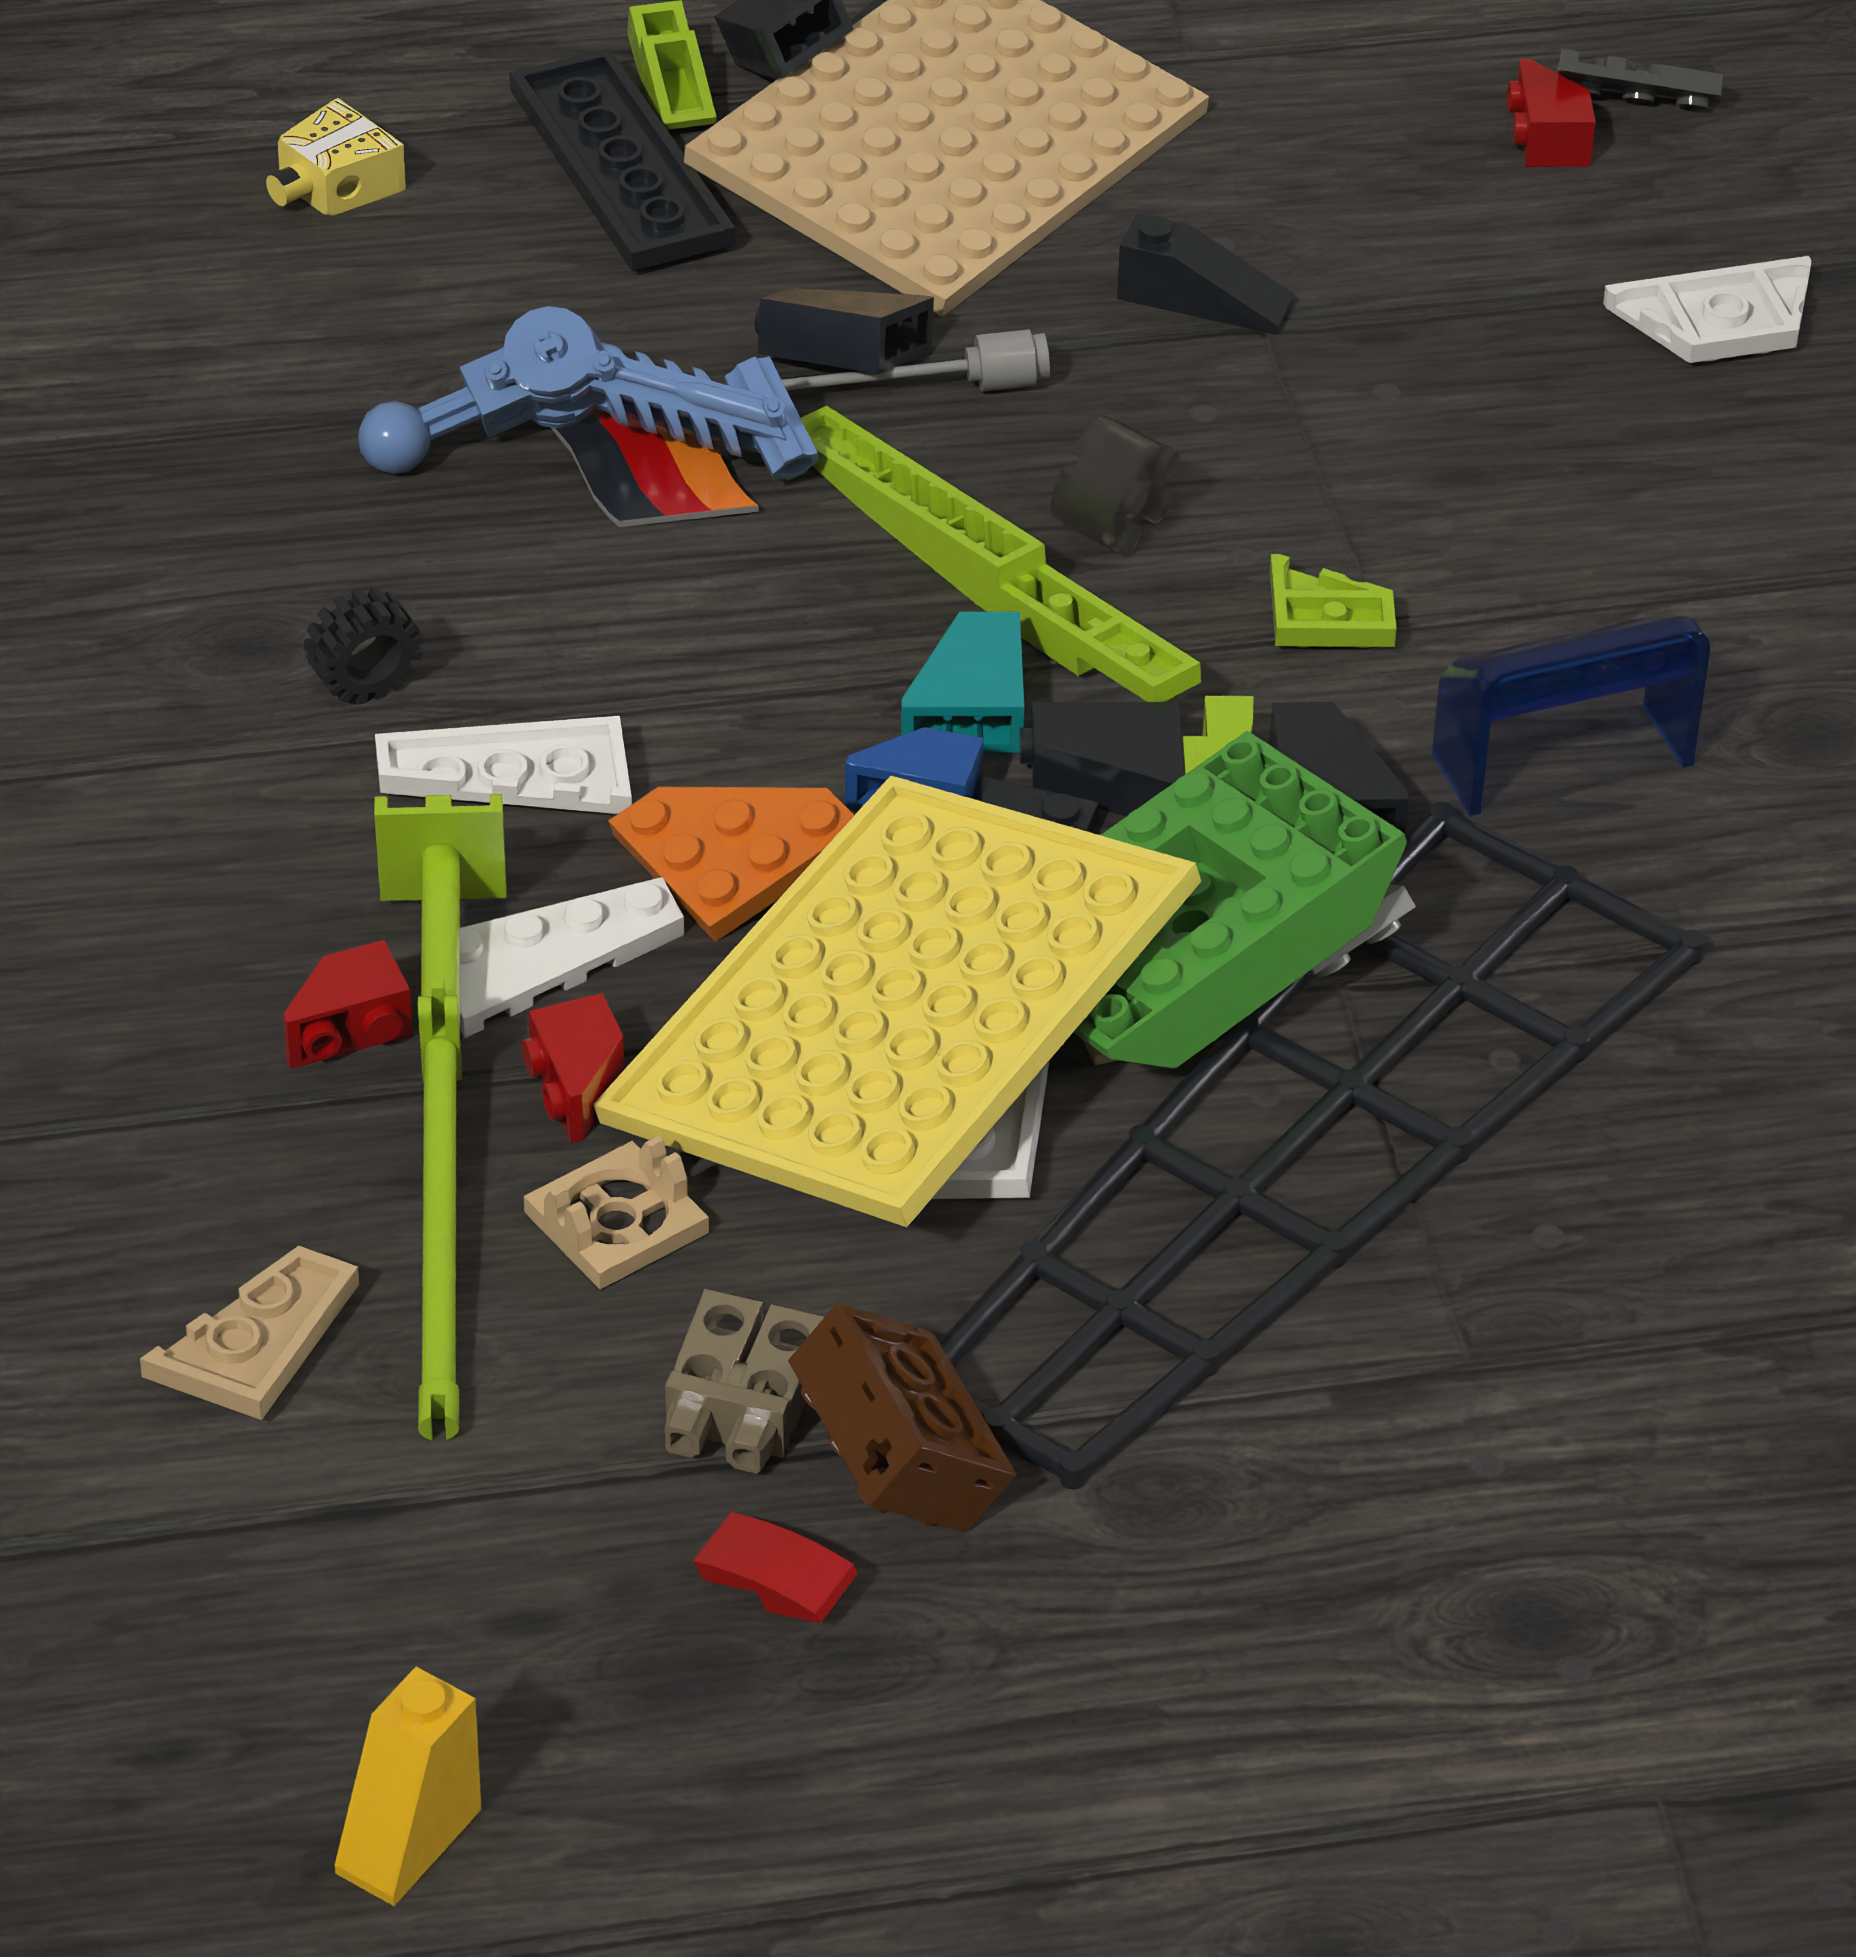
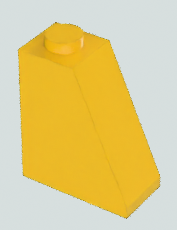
(411, 1786)

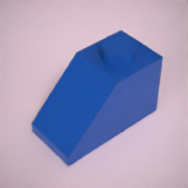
(922, 756)

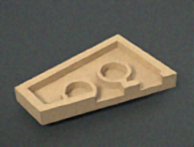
(260, 1339)

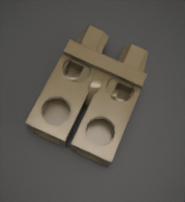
(736, 1382)

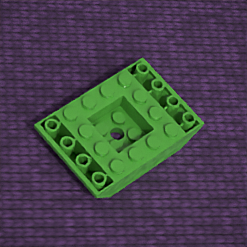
(1282, 887)

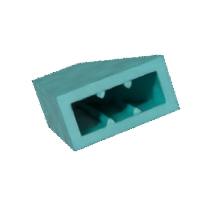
(972, 682)

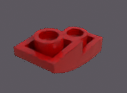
(783, 1567)

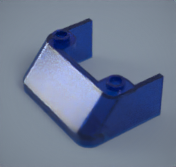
(1654, 653)

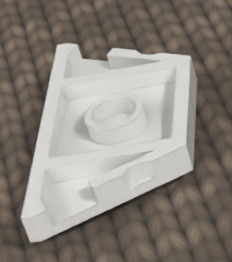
(1718, 310)

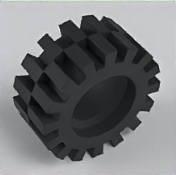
(351, 625)

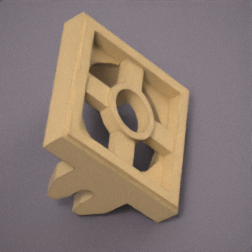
(578, 1237)

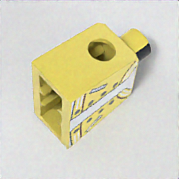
(337, 161)

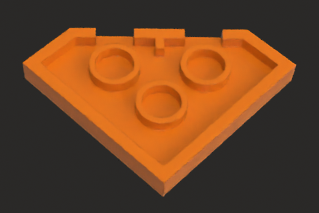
(729, 847)

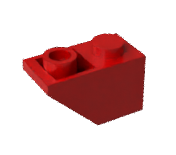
(1550, 117)
(347, 1006)
(577, 1057)

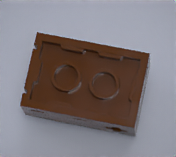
(901, 1418)

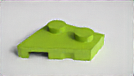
(1329, 609)

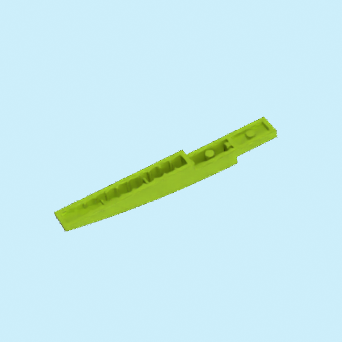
(995, 562)

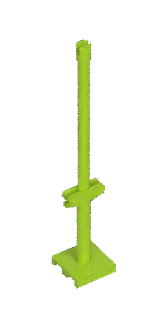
(439, 858)

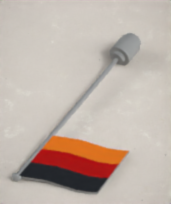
(660, 479)

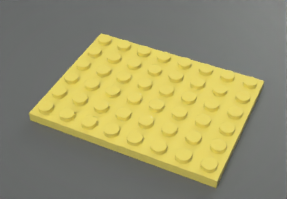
(898, 998)

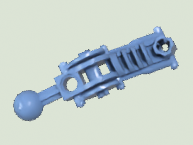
(561, 373)

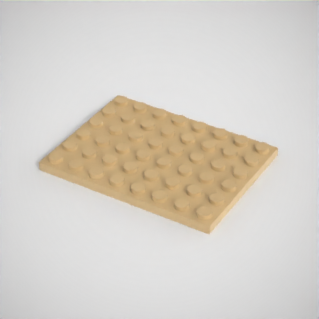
(946, 138)

